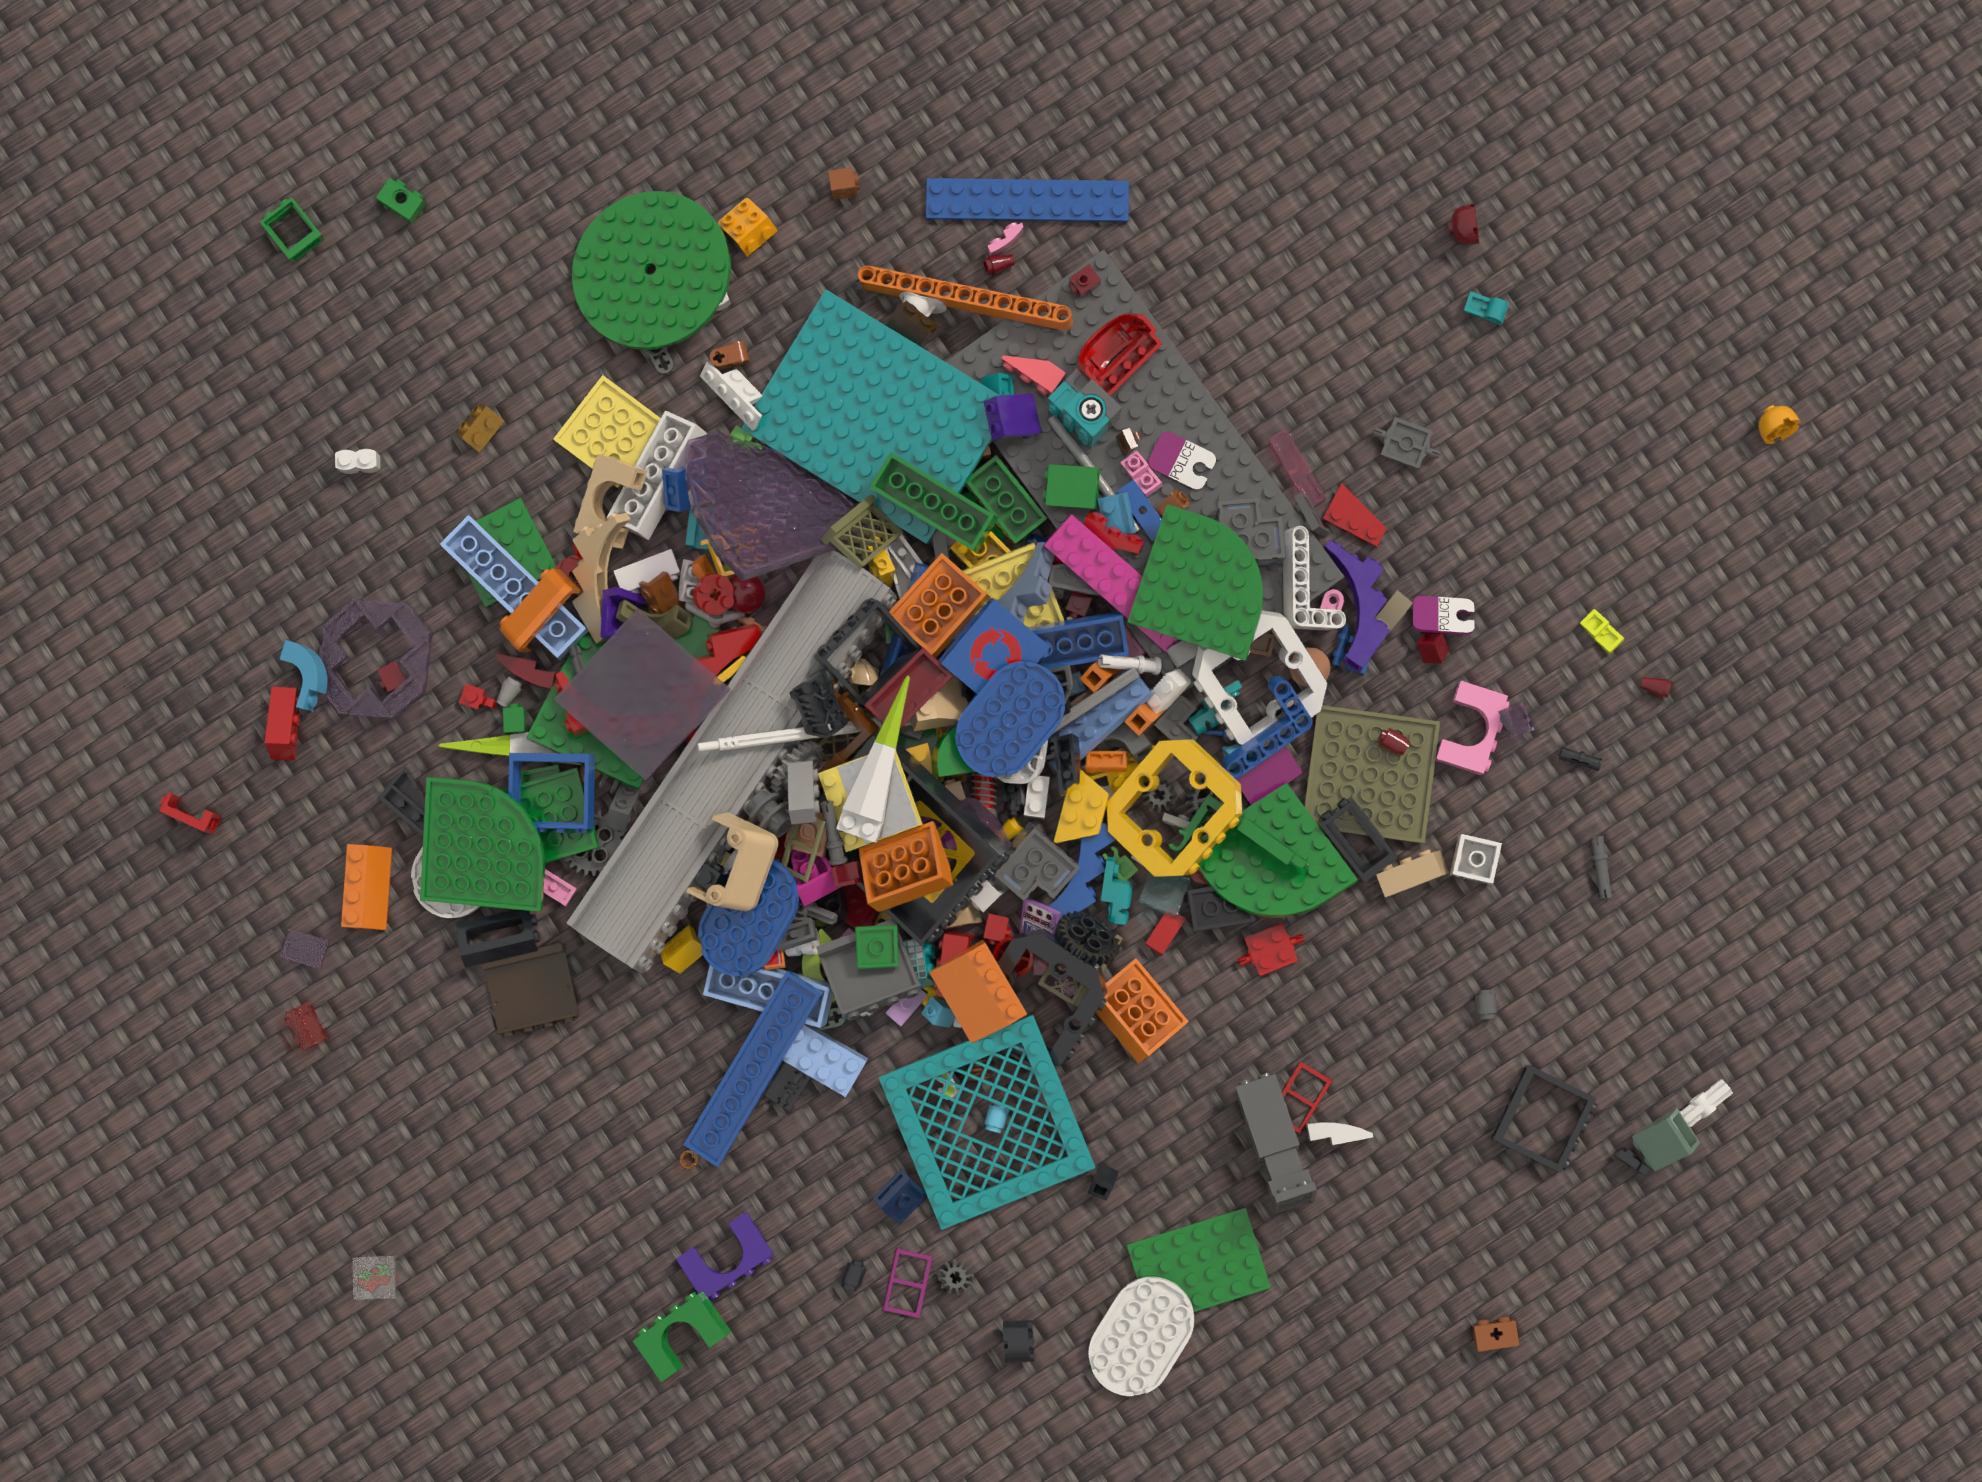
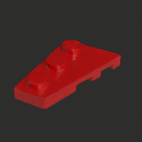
(1354, 518)

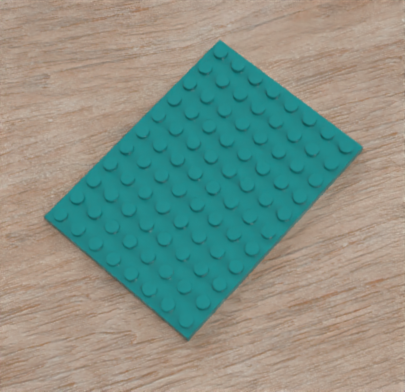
(866, 391)

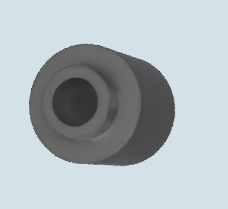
(1486, 1004)

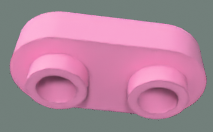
(1325, 604)

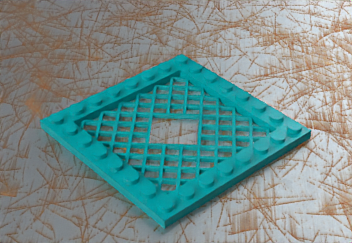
(953, 1212)

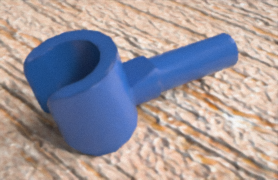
(1217, 732)

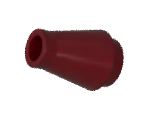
(998, 263)
(1657, 686)

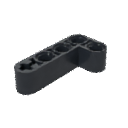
(831, 903)

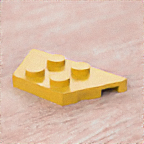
(1082, 810)

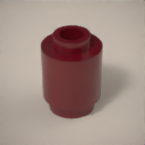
(1393, 741)

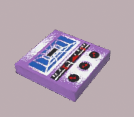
(1038, 916)

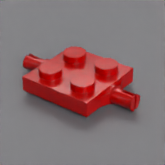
(1271, 949)

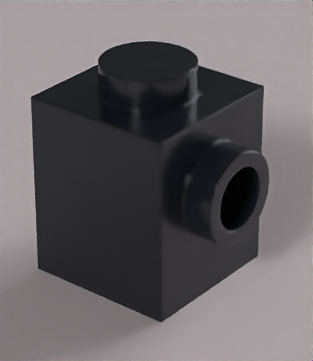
(712, 875)
(1103, 1182)

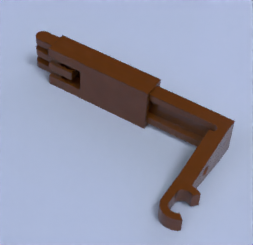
(860, 721)

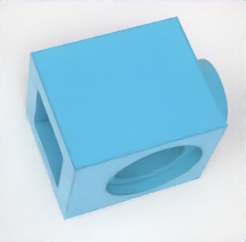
(938, 1012)

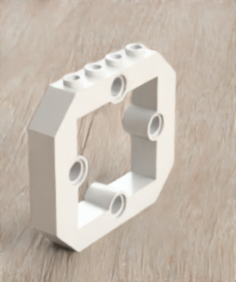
(1236, 727)

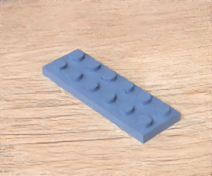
(1106, 716)

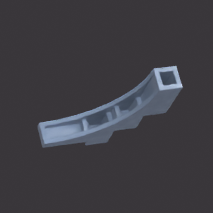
(1031, 586)

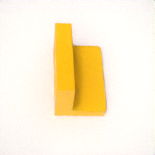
(682, 950)

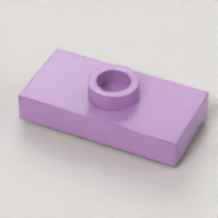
(905, 1007)

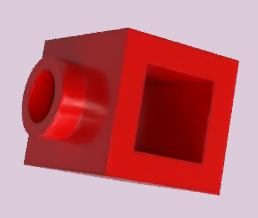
(996, 929)

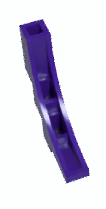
(1368, 602)

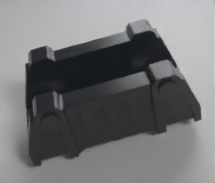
(819, 705)

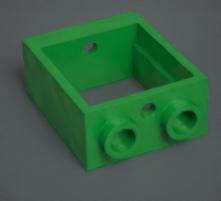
(302, 246)

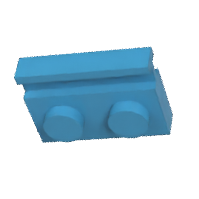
(1118, 511)

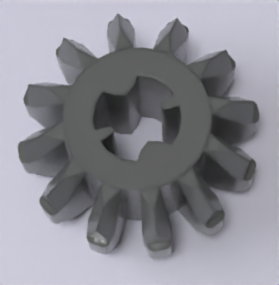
(1157, 802)
(948, 1278)

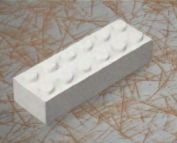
(664, 450)

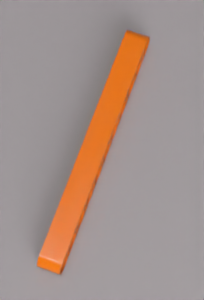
(972, 304)

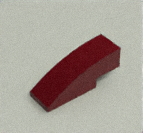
(528, 671)

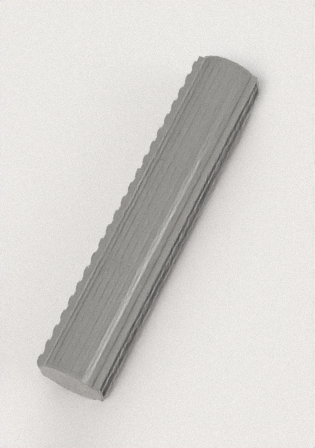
(647, 877)

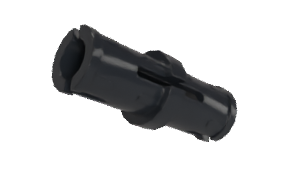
(1580, 758)

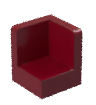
(1432, 647)
(846, 874)

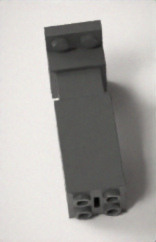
(1275, 1142)

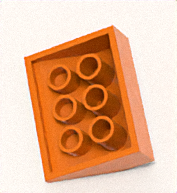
(939, 605)
(904, 867)
(978, 992)
(1139, 1011)

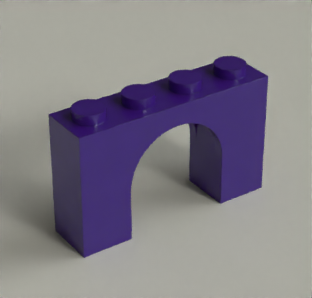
(755, 1251)

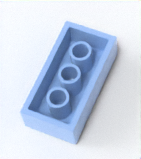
(825, 1059)

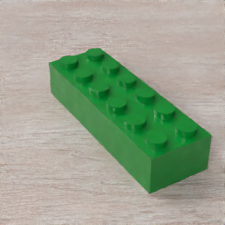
(933, 502)

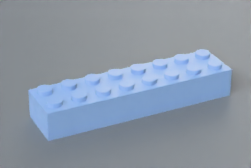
(508, 582)

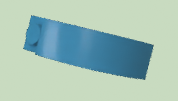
(312, 672)

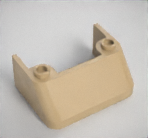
(750, 869)

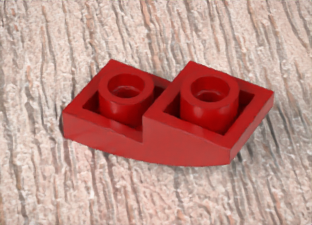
(1165, 933)

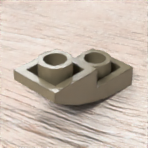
(1394, 609)

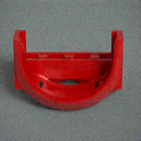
(1109, 341)

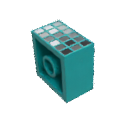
(922, 960)

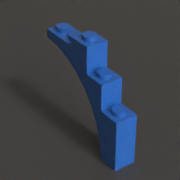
(1077, 895)

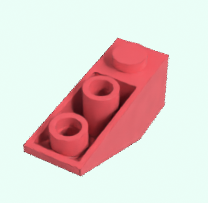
(1039, 372)

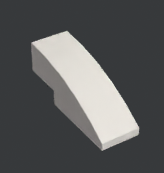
(1336, 1132)

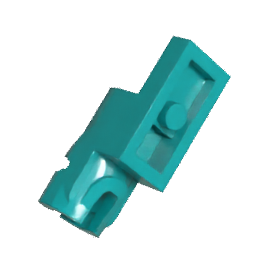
(1207, 715)
(1116, 892)

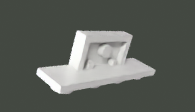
(735, 392)

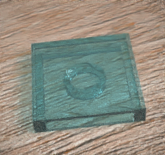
(1164, 893)

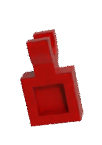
(474, 698)

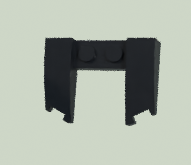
(1066, 752)

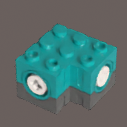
(1084, 408)

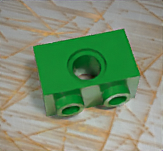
(410, 208)

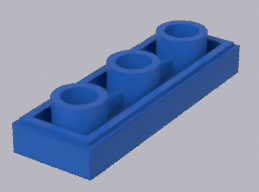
(1150, 520)

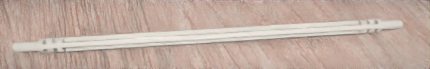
(771, 737)

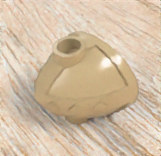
(862, 674)

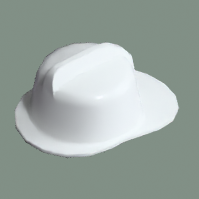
(923, 304)

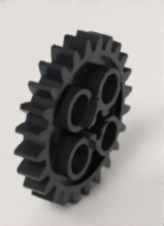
(1099, 947)

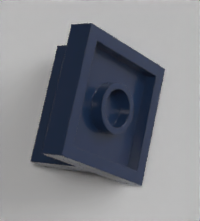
(900, 1196)

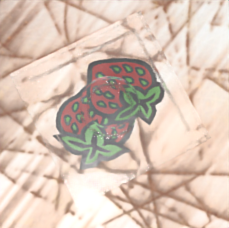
(374, 1277)

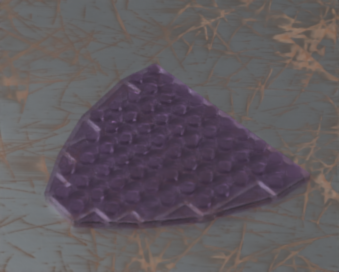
(760, 504)

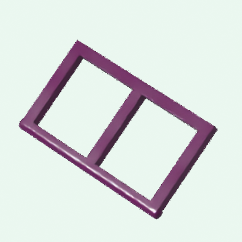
(922, 1286)

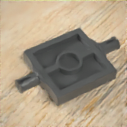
(1406, 443)

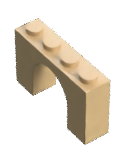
(605, 474)

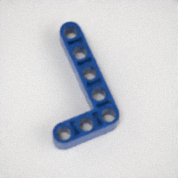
(1272, 732)

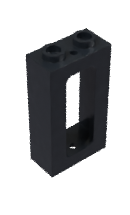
(1364, 870)
(498, 948)

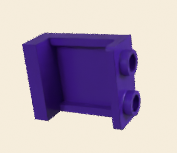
(1012, 416)
(610, 604)

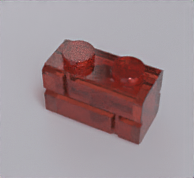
(305, 1026)

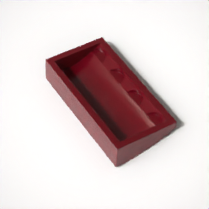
(926, 679)

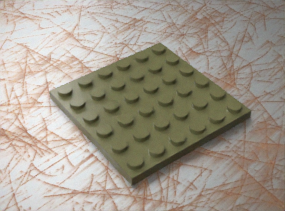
(1385, 785)

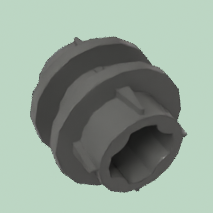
(769, 813)

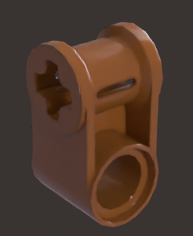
(731, 355)

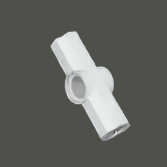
(1706, 1102)

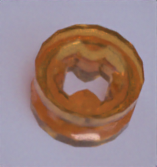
(684, 1163)

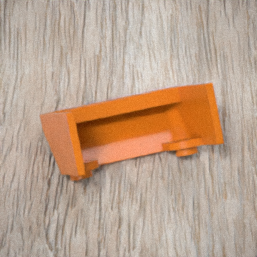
(537, 608)

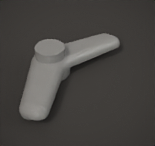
(714, 620)

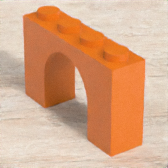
(1099, 677)

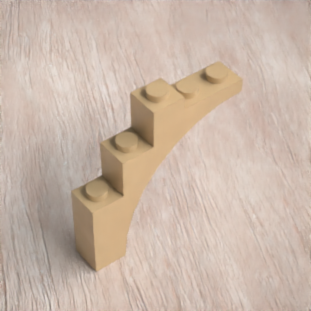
(591, 573)

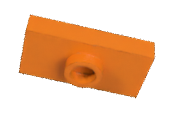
(1106, 761)

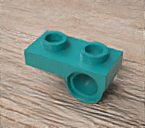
(1486, 308)

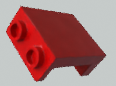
(207, 823)

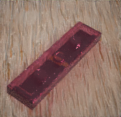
(1296, 466)

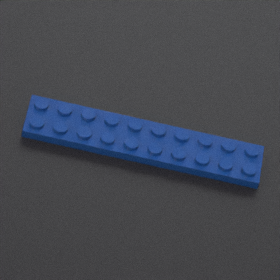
(1027, 200)
(753, 1068)

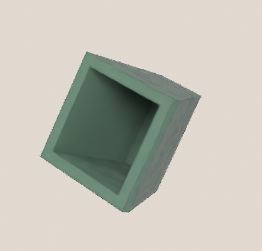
(1665, 1140)

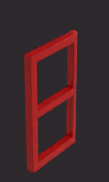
(1313, 1105)

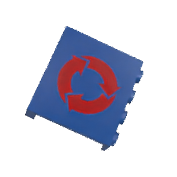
(990, 643)

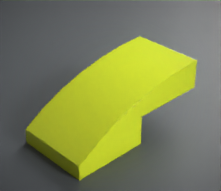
(1601, 631)

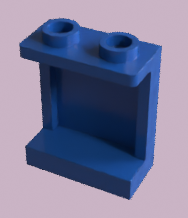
(675, 489)

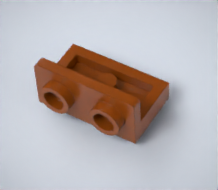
(660, 594)

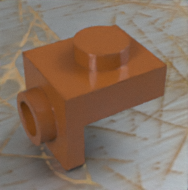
(1175, 499)

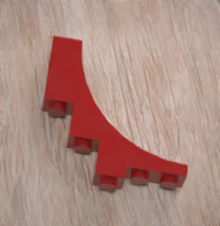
(1111, 536)
(725, 647)

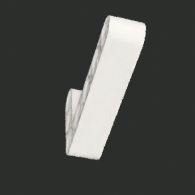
(1301, 586)

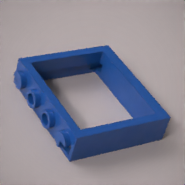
(514, 791)

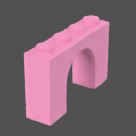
(1476, 757)

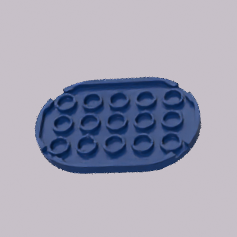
(1010, 719)
(746, 940)

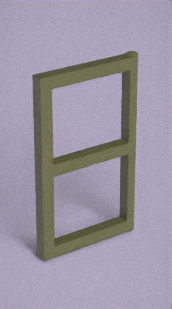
(791, 841)

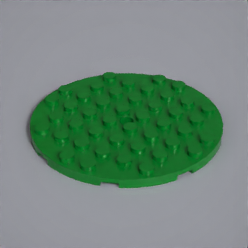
(688, 277)

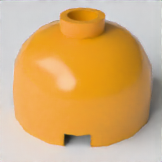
(1777, 422)

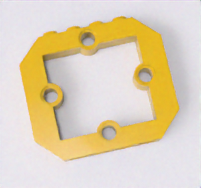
(1134, 838)

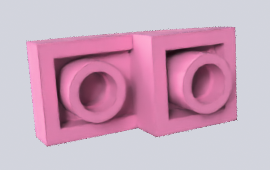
(1010, 235)
(1141, 473)

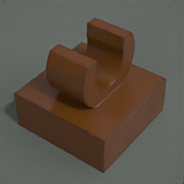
(1128, 441)

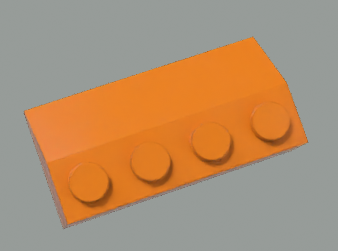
(366, 887)

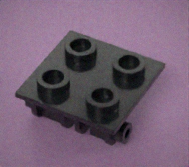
(786, 1085)

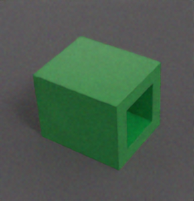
(514, 719)

